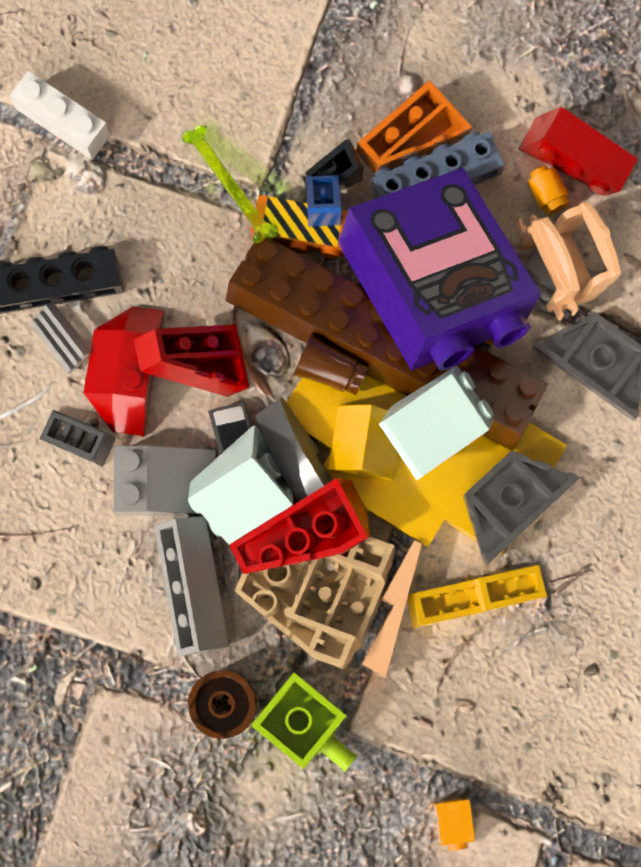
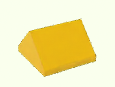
(361, 444)

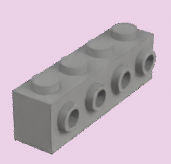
(193, 587)

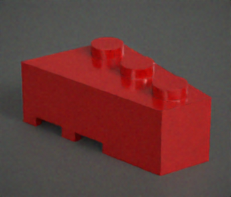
(578, 151)
(195, 357)

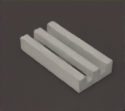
(60, 339)

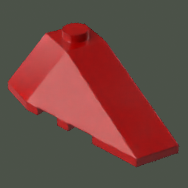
(311, 529)

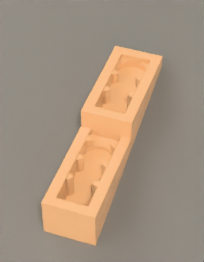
(380, 652)

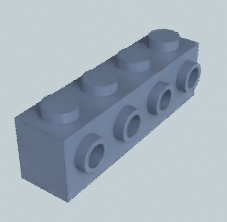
(475, 154)

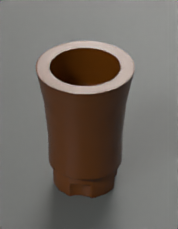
(330, 367)

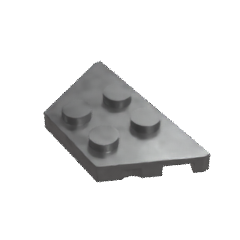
(599, 359)
(511, 500)

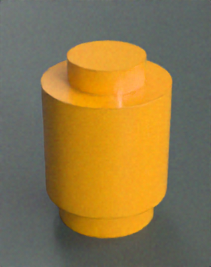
(548, 190)

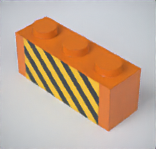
(293, 228)

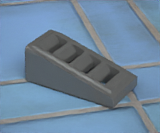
(96, 446)

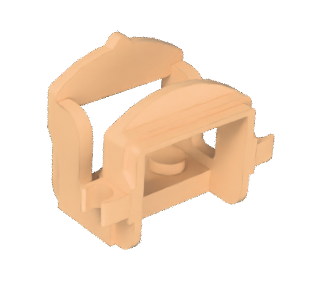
(563, 257)

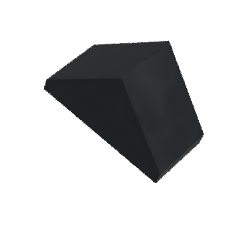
(341, 162)

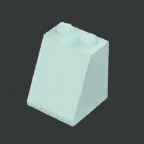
(437, 421)
(240, 488)

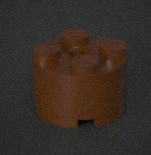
(204, 711)

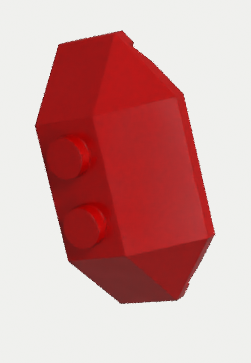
(113, 372)

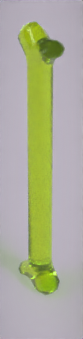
(261, 228)

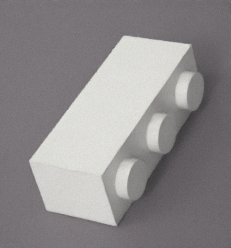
(60, 115)

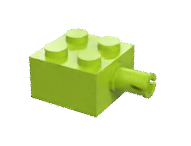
(303, 724)

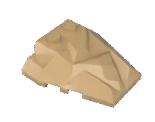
(324, 601)

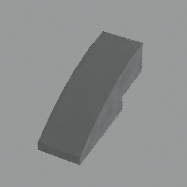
(292, 449)

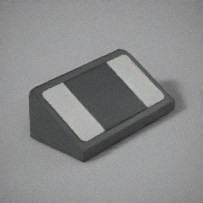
(229, 424)

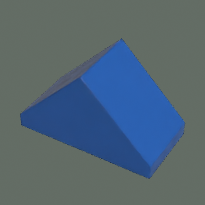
(323, 201)

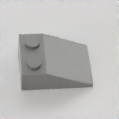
(156, 479)

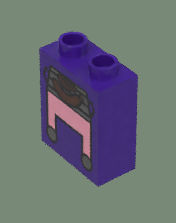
(439, 270)

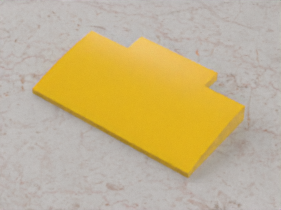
(408, 503)

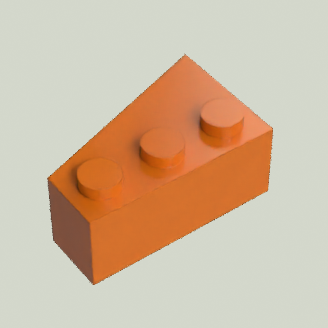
(413, 130)

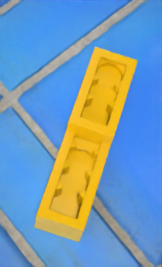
(476, 596)

